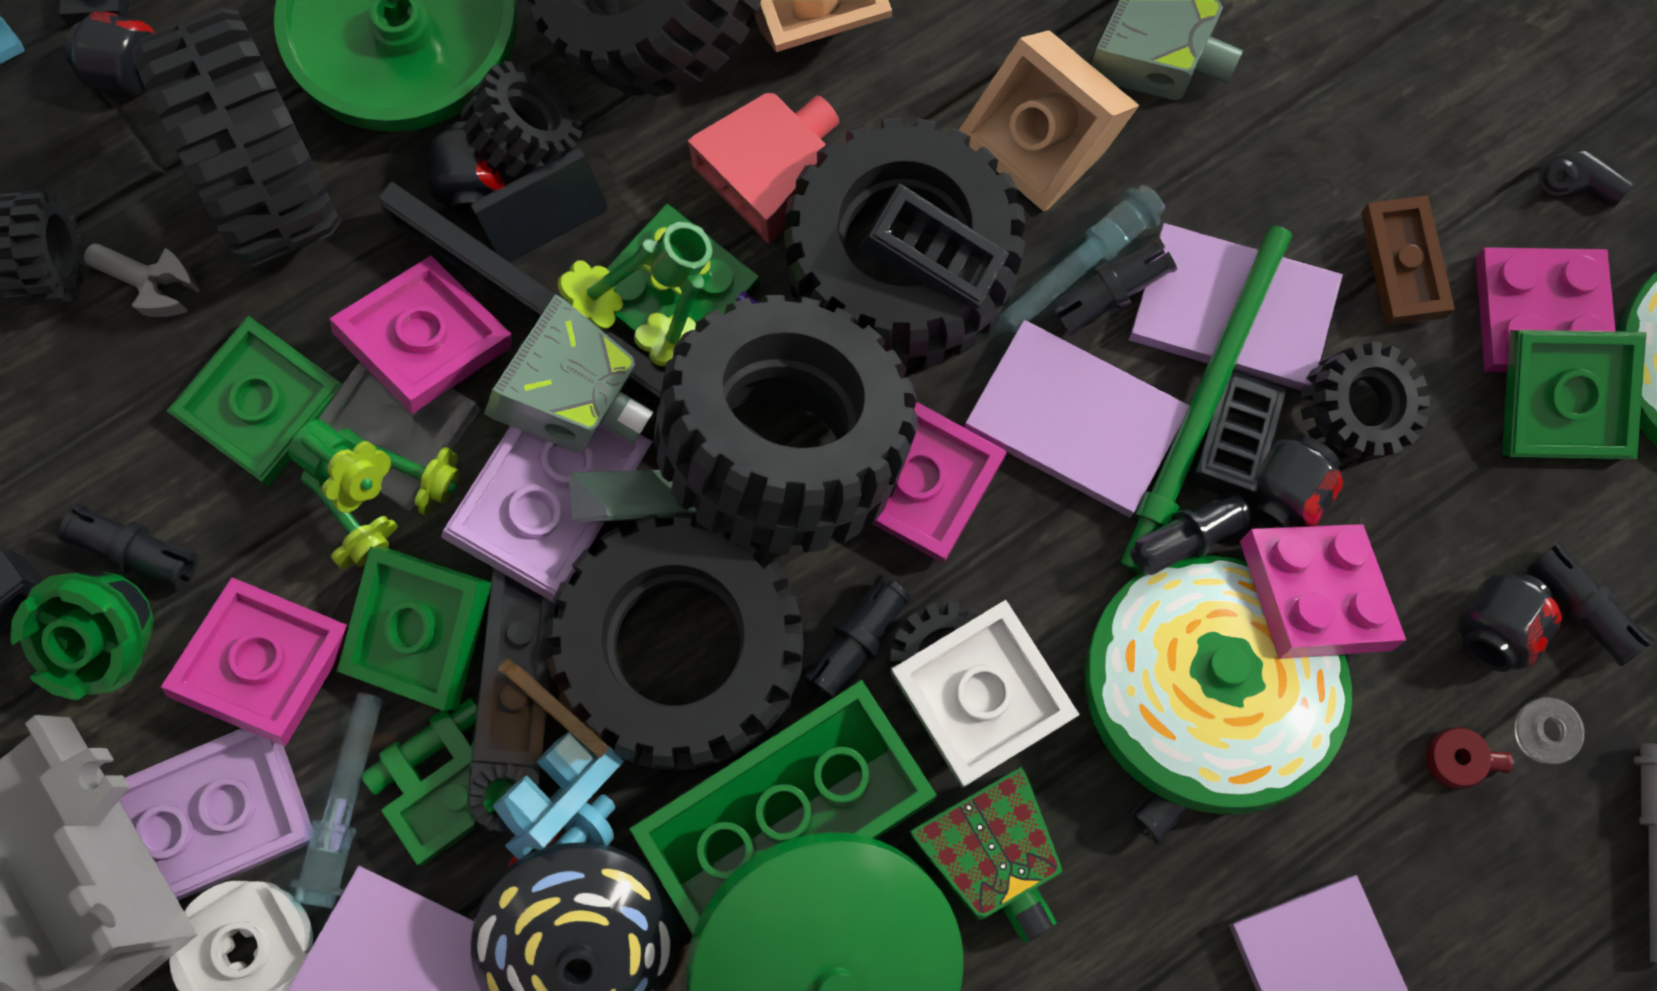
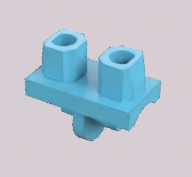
(538, 819)

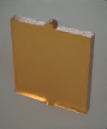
(553, 707)

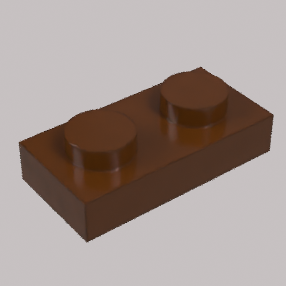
(1407, 260)

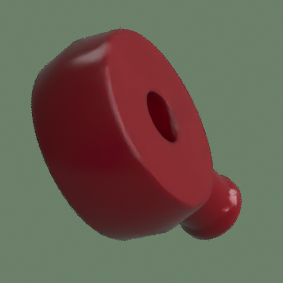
(1475, 755)

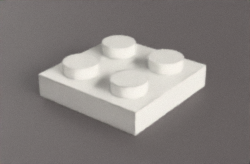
(984, 693)

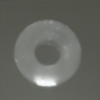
(1531, 735)

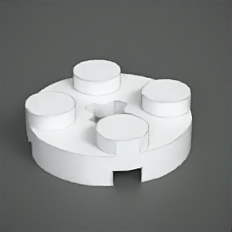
(256, 911)

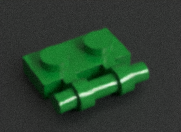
(432, 810)

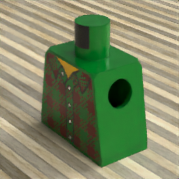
(995, 854)

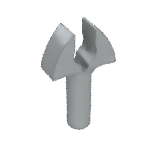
(146, 278)

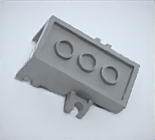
(75, 877)

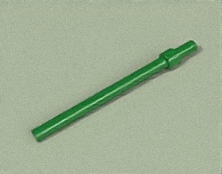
(1159, 505)

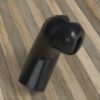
(1582, 173)

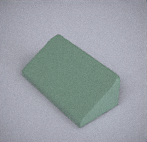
(621, 496)

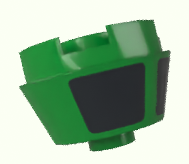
(83, 632)

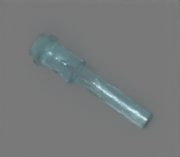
(1137, 211)
(333, 836)

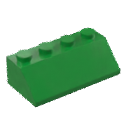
(820, 775)

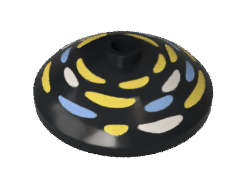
(571, 906)

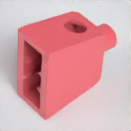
(759, 155)

